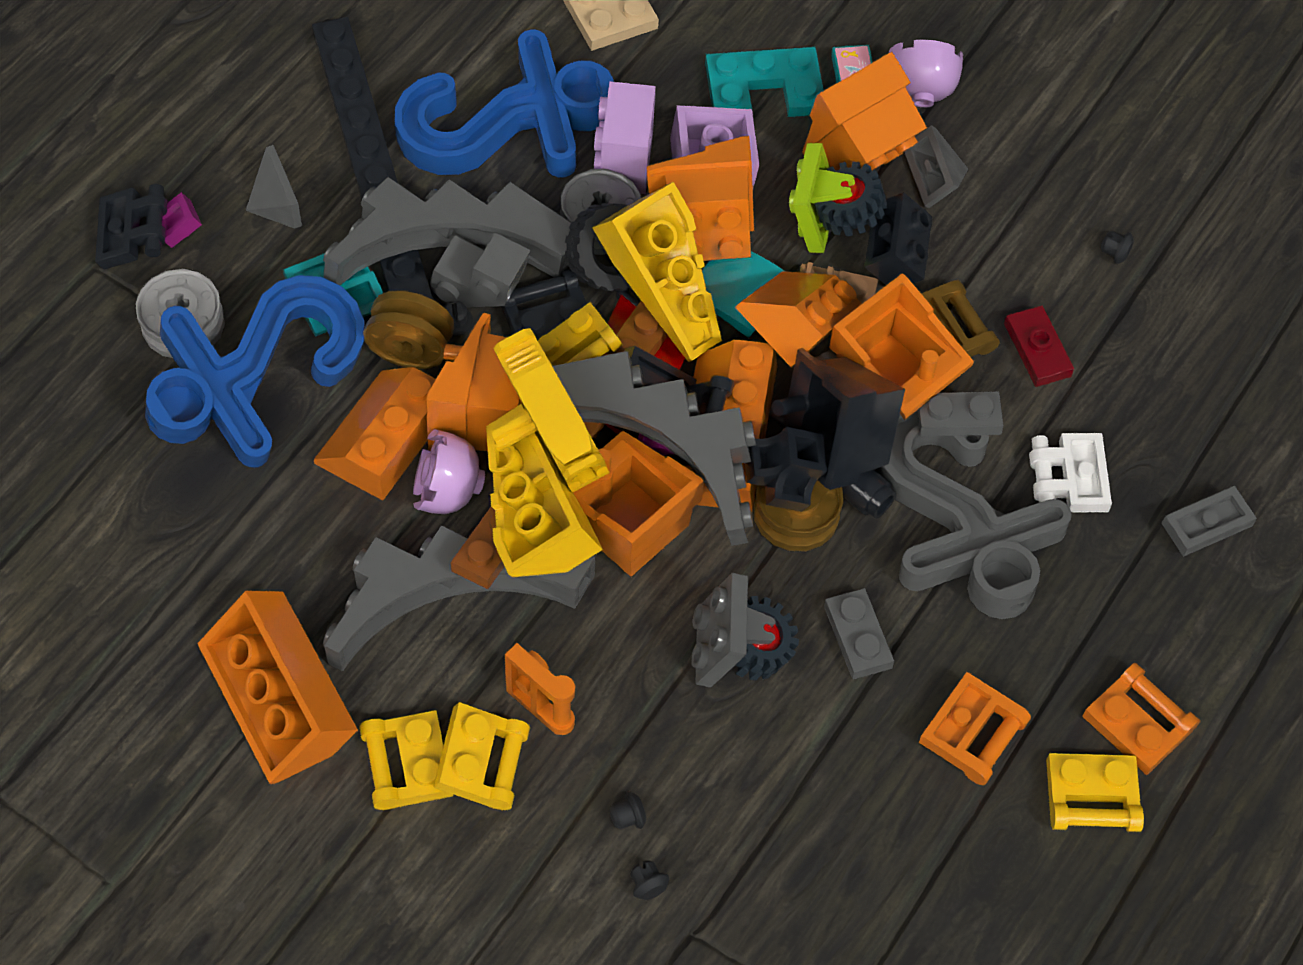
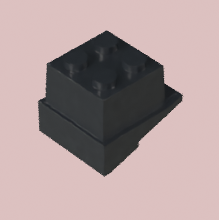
(851, 410)

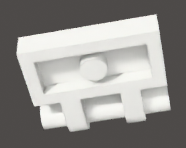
(1083, 469)

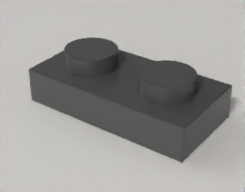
(961, 414)
(1209, 521)
(858, 634)

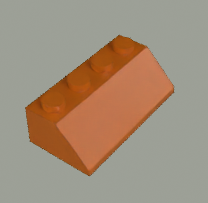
(754, 372)
(276, 685)

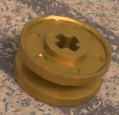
(408, 329)
(798, 529)

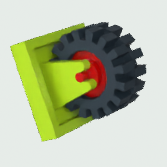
(834, 198)

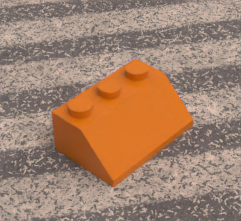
(798, 310)
(380, 432)

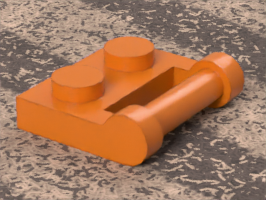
(534, 685)
(962, 720)
(1131, 727)

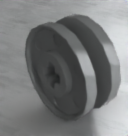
(593, 188)

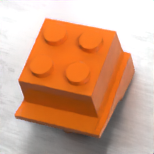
(866, 116)
(718, 194)
(902, 342)
(471, 388)
(639, 501)

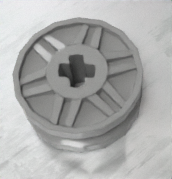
(182, 289)

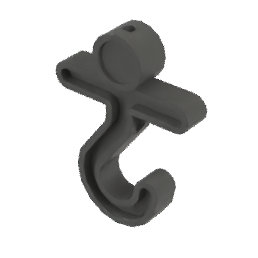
(983, 541)

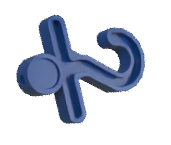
(542, 101)
(224, 387)

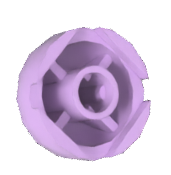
(931, 70)
(447, 474)

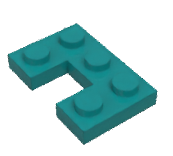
(736, 73)

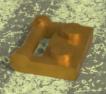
(954, 293)

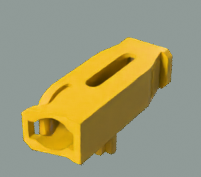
(546, 411)

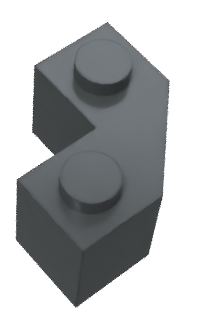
(479, 275)

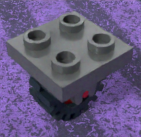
(740, 634)

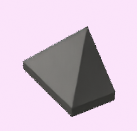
(935, 166)
(273, 194)

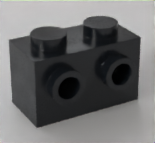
(899, 241)

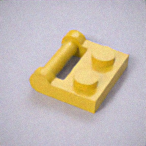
(579, 338)
(420, 754)
(468, 754)
(1094, 780)

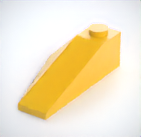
(660, 261)
(535, 513)

